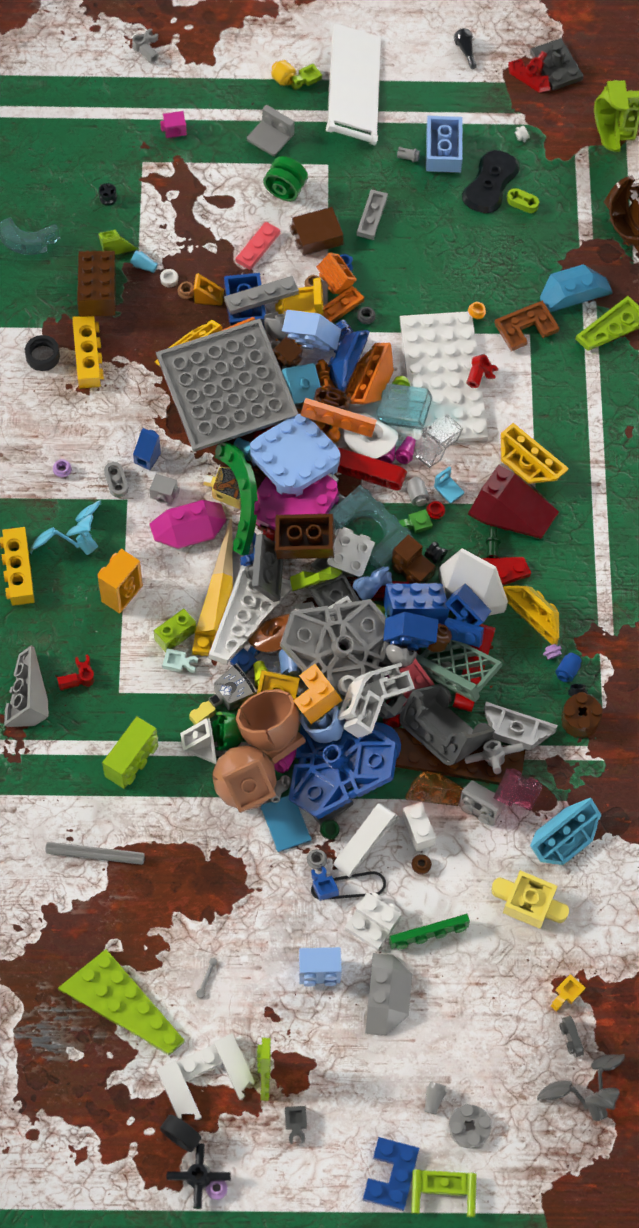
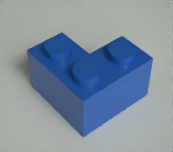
(467, 606)

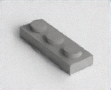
(372, 214)

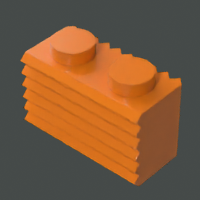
(336, 273)

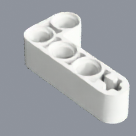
(365, 839)

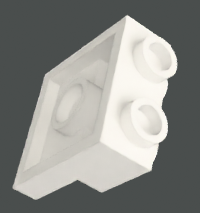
(373, 920)

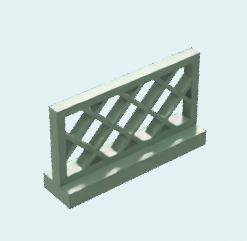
(448, 676)

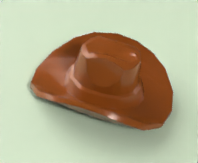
(269, 634)

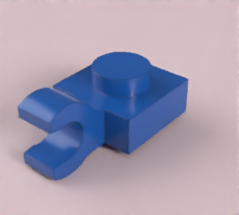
(245, 659)

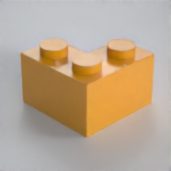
(319, 697)

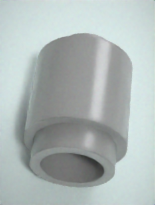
(417, 491)

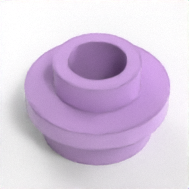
(62, 464)
(552, 651)
(216, 1195)

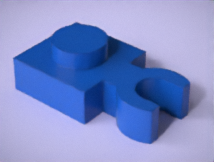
(324, 886)

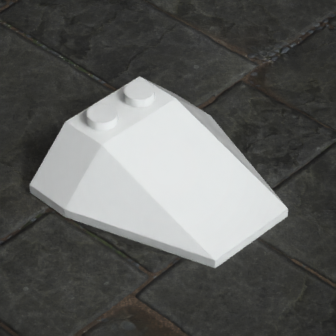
(478, 576)

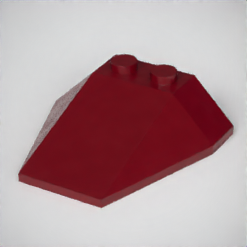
(513, 504)

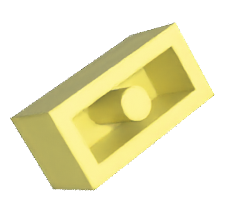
(205, 710)

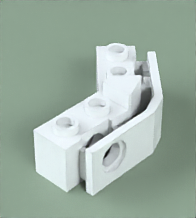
(367, 699)

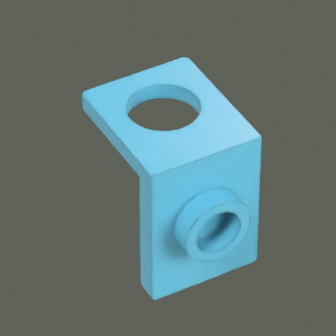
(447, 487)

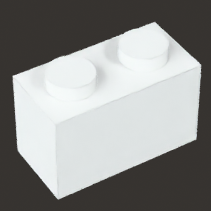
(418, 826)

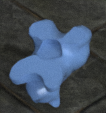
(368, 586)

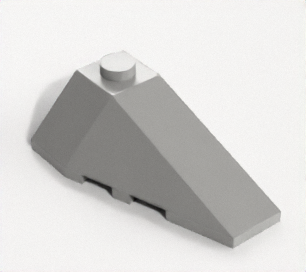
(29, 697)

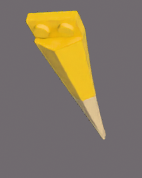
(216, 598)

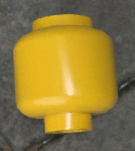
(283, 72)

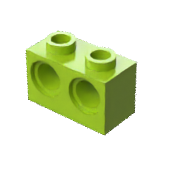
(175, 630)

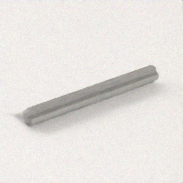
(95, 853)

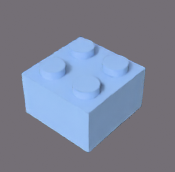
(320, 966)

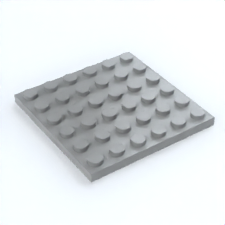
(226, 384)

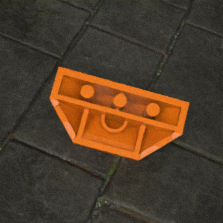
(371, 375)

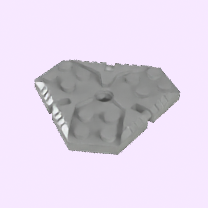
(315, 639)

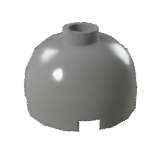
(274, 325)

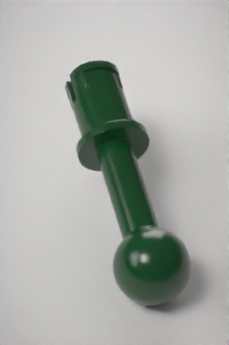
(493, 543)

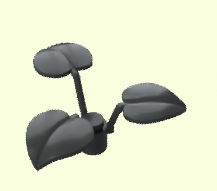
(594, 1102)

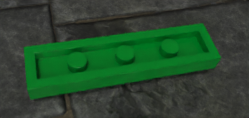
(422, 934)

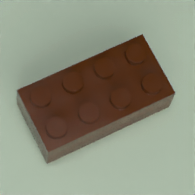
(96, 283)

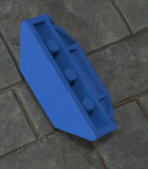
(346, 358)

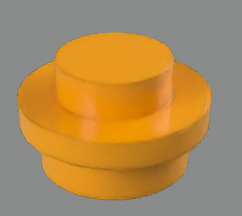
(477, 310)

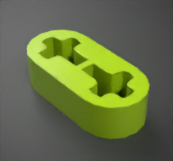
(522, 200)

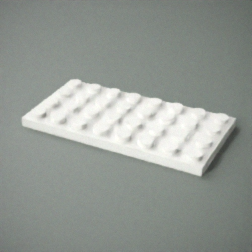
(439, 358)

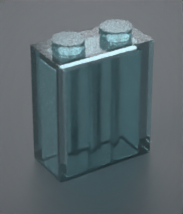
(404, 406)

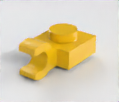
(568, 990)

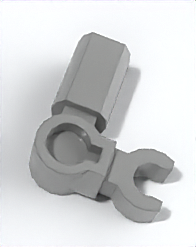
(141, 44)

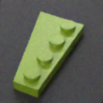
(613, 324)
(263, 1066)

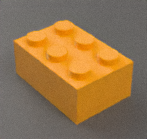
(120, 580)

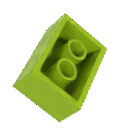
(130, 753)

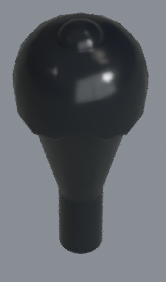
(463, 39)

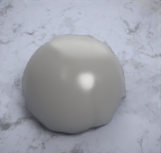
(400, 655)

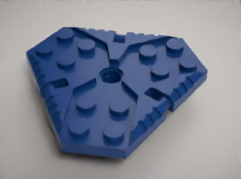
(325, 782)

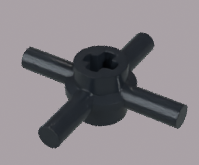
(206, 1178)

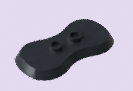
(487, 189)

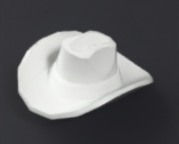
(381, 443)

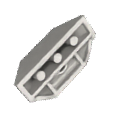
(387, 994)

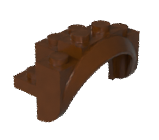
(622, 216)

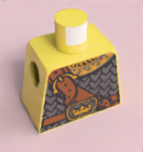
(224, 487)

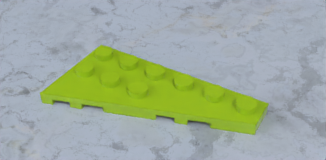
(114, 995)

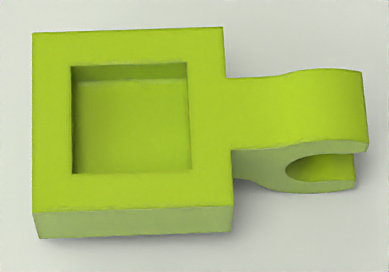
(307, 75)

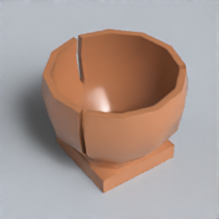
(271, 723)
(244, 778)

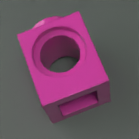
(173, 124)

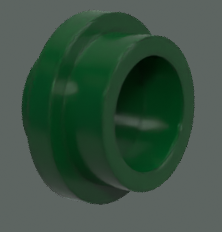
(329, 829)

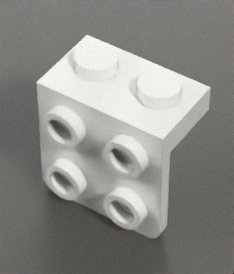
(351, 552)

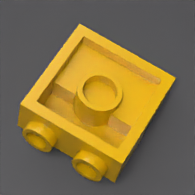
(273, 681)

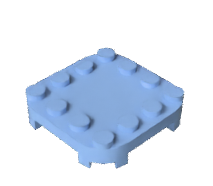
(295, 454)

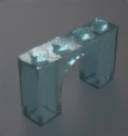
(362, 504)

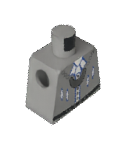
(232, 689)

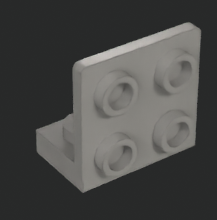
(272, 131)

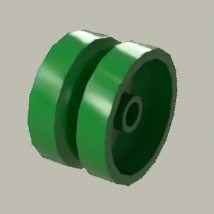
(285, 178)

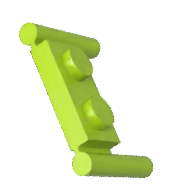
(445, 1184)

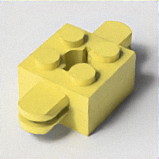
(530, 899)

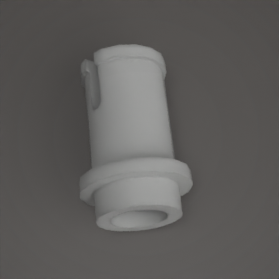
(409, 154)

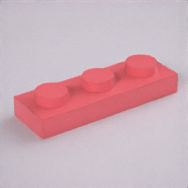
(257, 245)

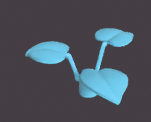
(83, 527)

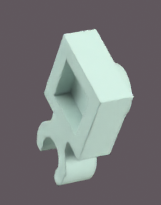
(176, 660)

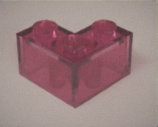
(517, 789)

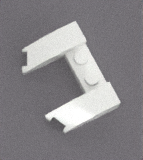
(176, 1074)

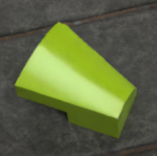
(306, 579)

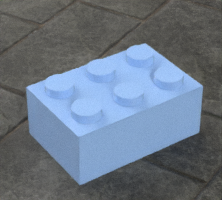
(444, 144)
(311, 330)

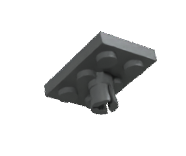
(558, 64)
(266, 569)

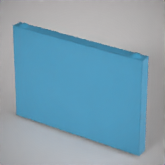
(285, 824)

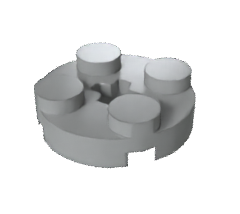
(472, 1137)

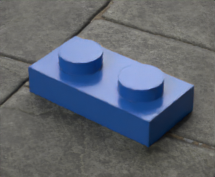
(465, 632)

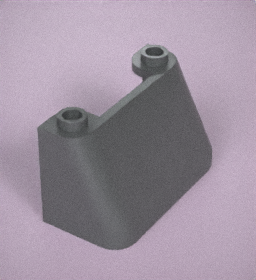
(439, 728)

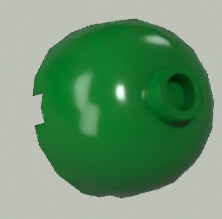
(226, 731)

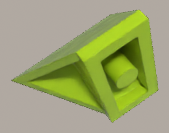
(114, 242)

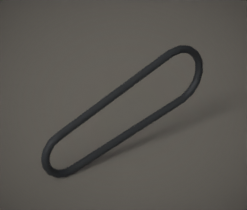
(354, 895)

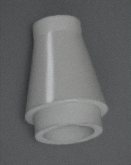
(434, 1095)

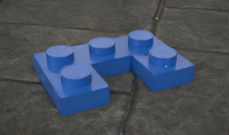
(396, 1191)

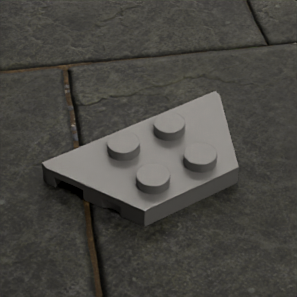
(517, 727)

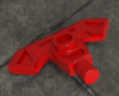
(531, 73)

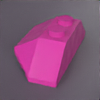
(189, 524)

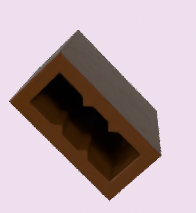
(316, 231)

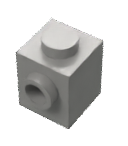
(164, 489)

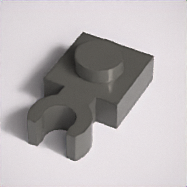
(296, 1120)

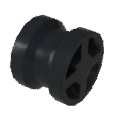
(110, 190)
(436, 553)

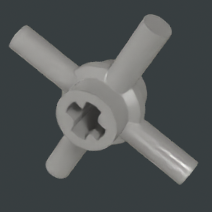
(494, 754)

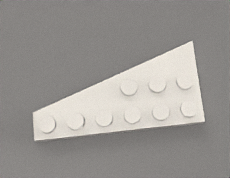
(242, 617)

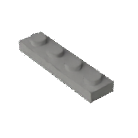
(261, 295)

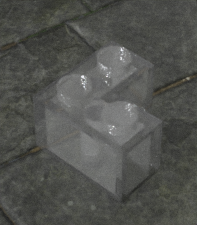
(436, 439)

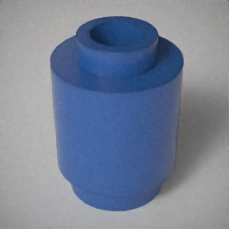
(568, 667)

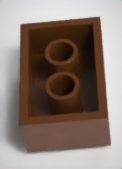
(304, 536)

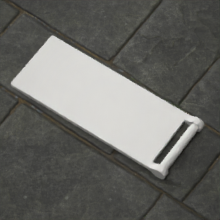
(354, 83)

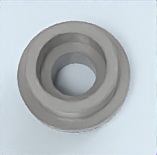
(316, 853)

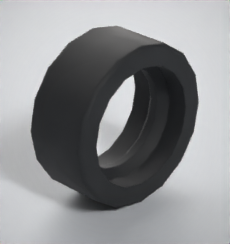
(42, 365)
(180, 1133)

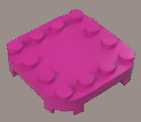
(316, 499)

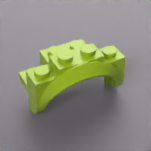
(616, 106)

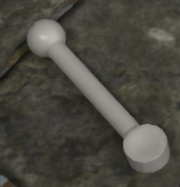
(200, 993)

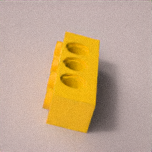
(87, 376)
(21, 593)

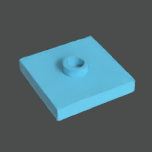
(301, 381)

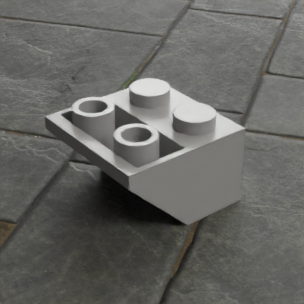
(480, 802)

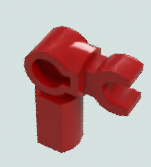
(480, 365)
(85, 676)

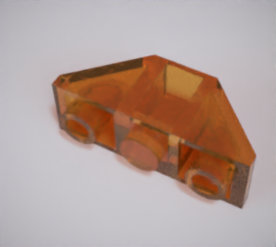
(434, 789)

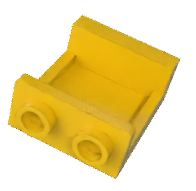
(308, 300)

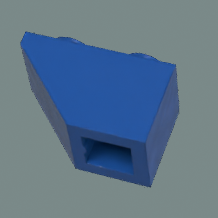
(147, 449)

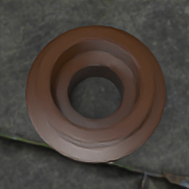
(421, 869)

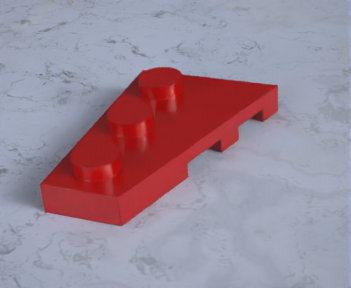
(510, 568)

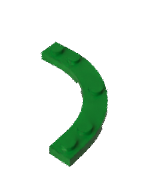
(246, 481)

